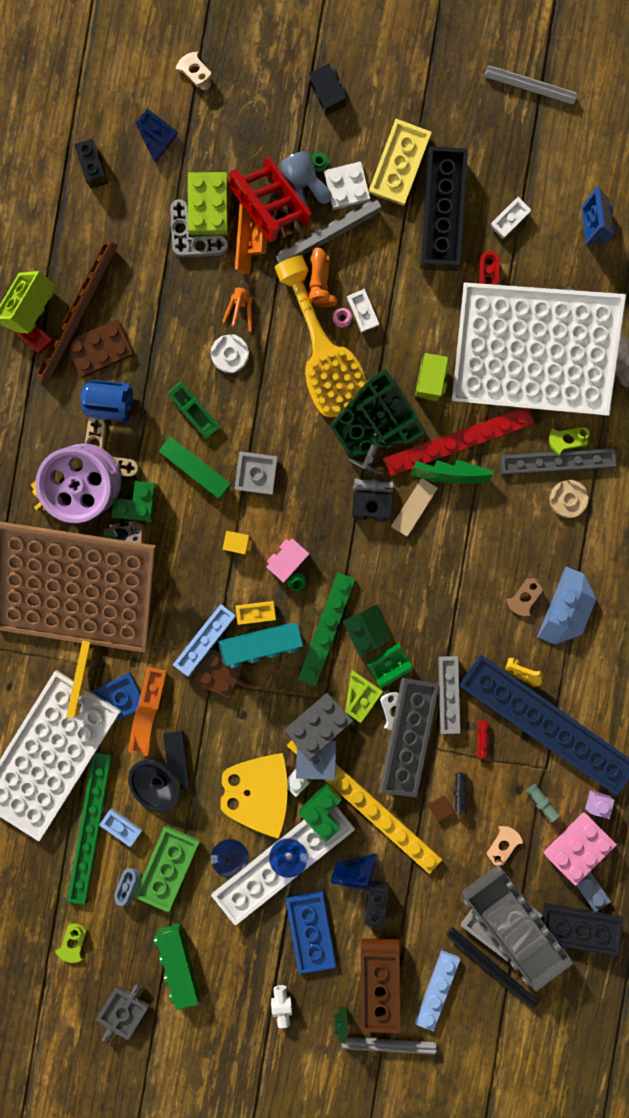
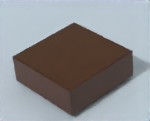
(441, 808)

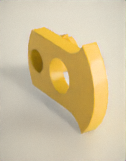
(533, 678)

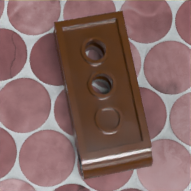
(380, 969)

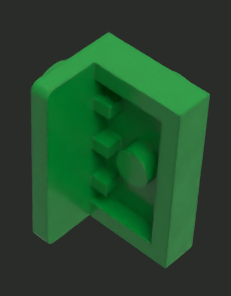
(389, 666)

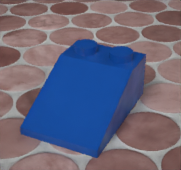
(597, 218)

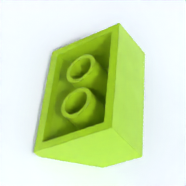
(25, 301)

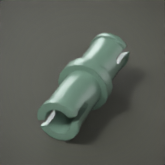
(543, 803)

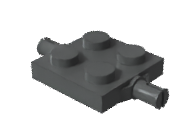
(122, 1012)

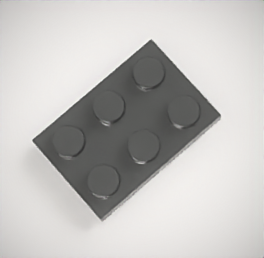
(318, 726)

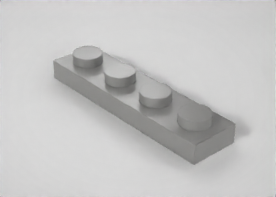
(449, 694)

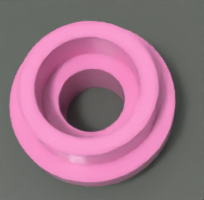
(342, 311)

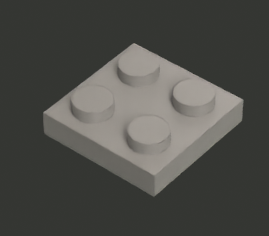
(256, 473)

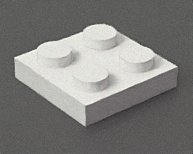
(347, 185)

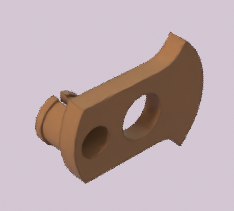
(520, 607)

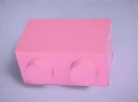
(287, 559)

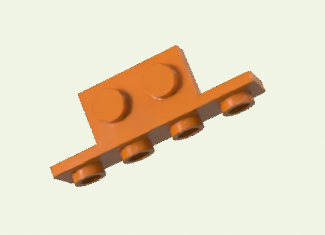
(249, 241)

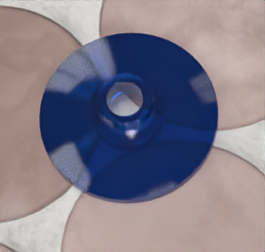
(232, 849)
(288, 867)

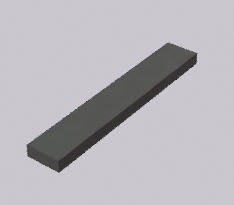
(552, 462)

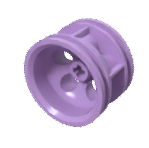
(94, 460)

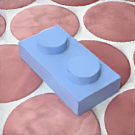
(120, 827)

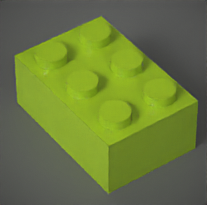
(208, 204)

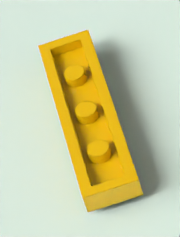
(79, 689)

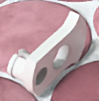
(387, 704)

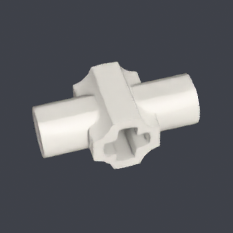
(281, 1006)

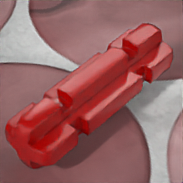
(482, 739)

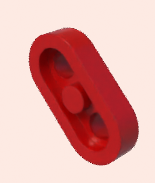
(489, 271)

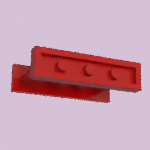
(259, 211)

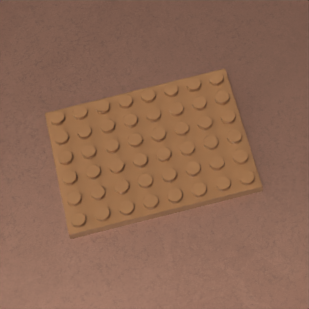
(75, 586)

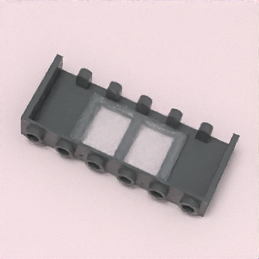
(516, 928)

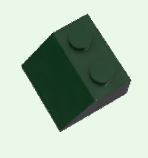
(367, 630)

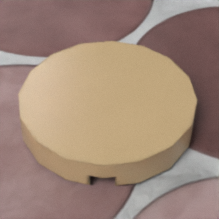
(569, 499)

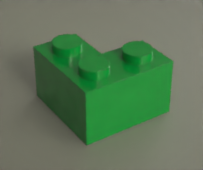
(141, 507)
(317, 813)

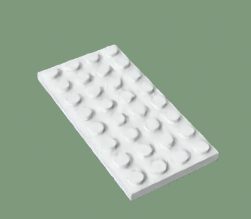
(50, 755)

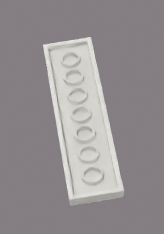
(258, 880)

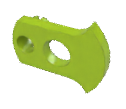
(558, 445)
(68, 953)

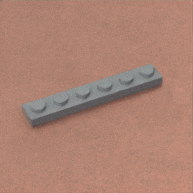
(334, 229)

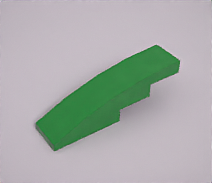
(195, 468)
(458, 474)

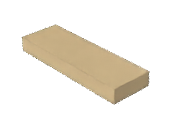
(414, 507)

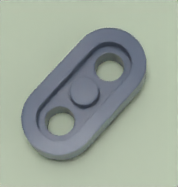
(127, 887)

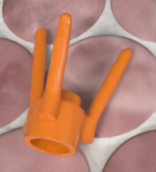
(240, 299)

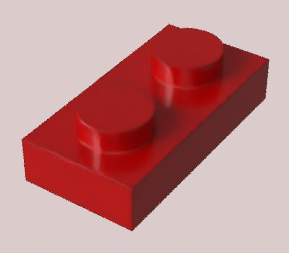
(36, 339)

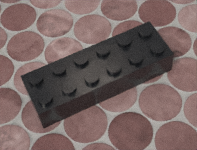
(443, 208)

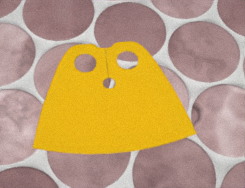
(268, 787)

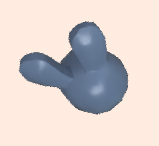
(300, 173)

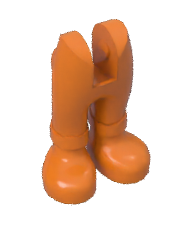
(320, 272)

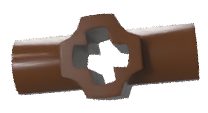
(286, 230)

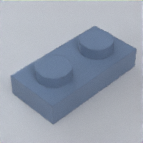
(593, 892)

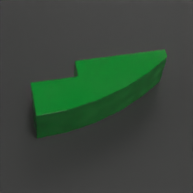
(193, 409)

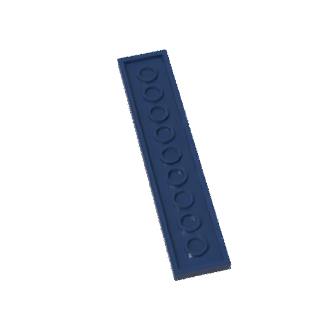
(547, 724)

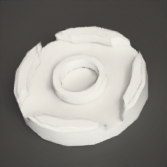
(230, 353)

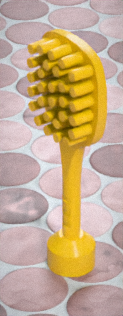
(332, 371)

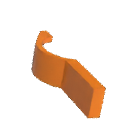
(146, 710)

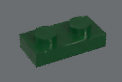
(341, 1024)

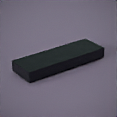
(176, 756)

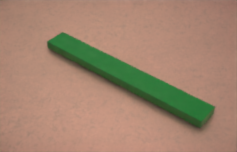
(90, 828)

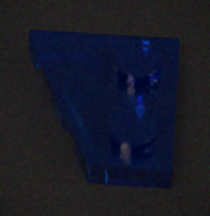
(155, 134)
(355, 872)

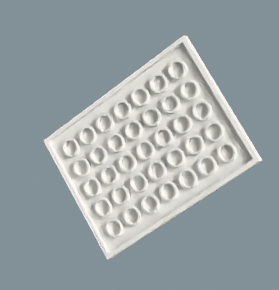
(538, 348)

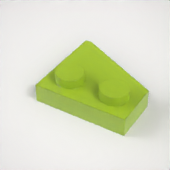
(360, 696)

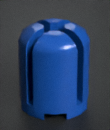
(107, 400)

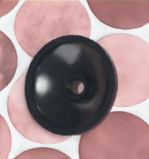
(154, 785)

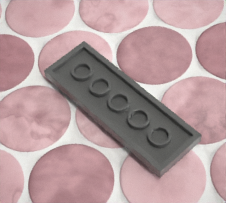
(409, 737)

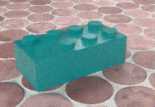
(260, 643)

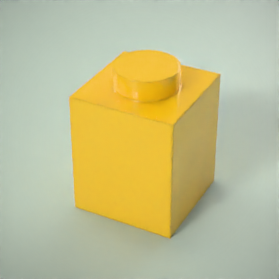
(237, 542)

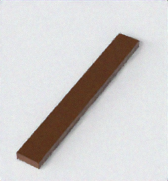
(76, 310)

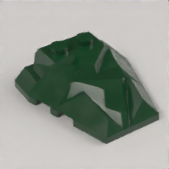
(377, 417)

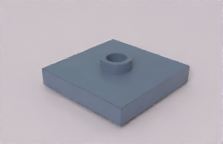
(320, 766)

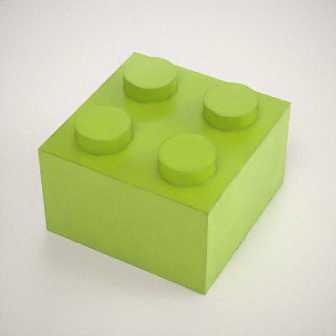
(431, 377)

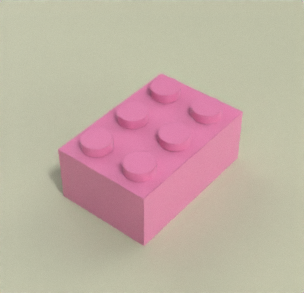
(579, 848)

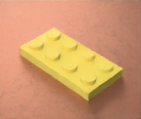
(399, 162)

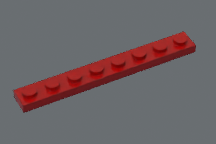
(459, 441)

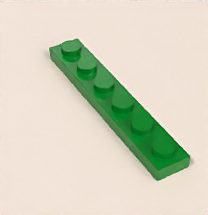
(326, 629)

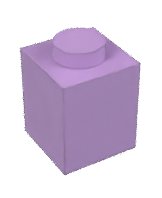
(599, 804)

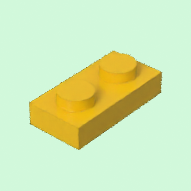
(255, 612)

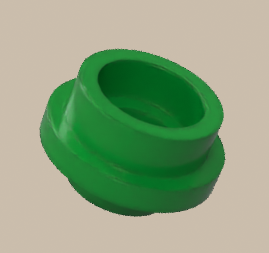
(323, 166)
(296, 581)

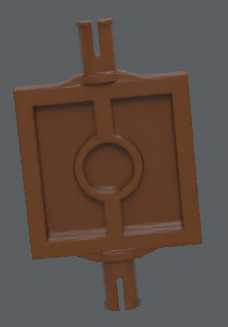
(217, 676)

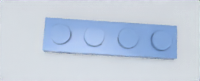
(204, 640)
(437, 990)

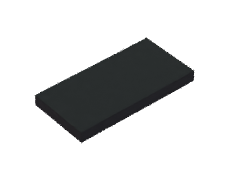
(584, 929)

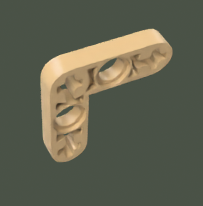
(102, 430)

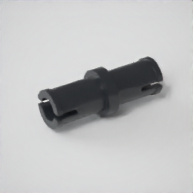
(460, 792)

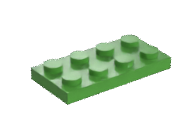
(166, 868)

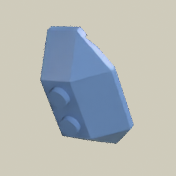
(568, 608)

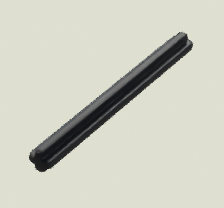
(492, 968)

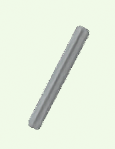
(531, 84)
(389, 1045)

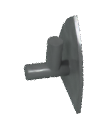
(368, 461)

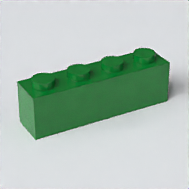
(177, 966)

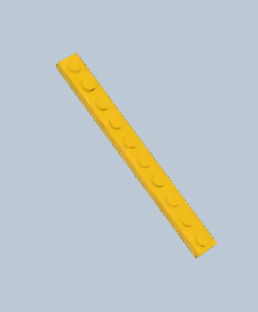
(382, 818)

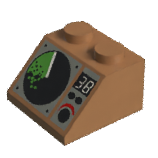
(133, 532)

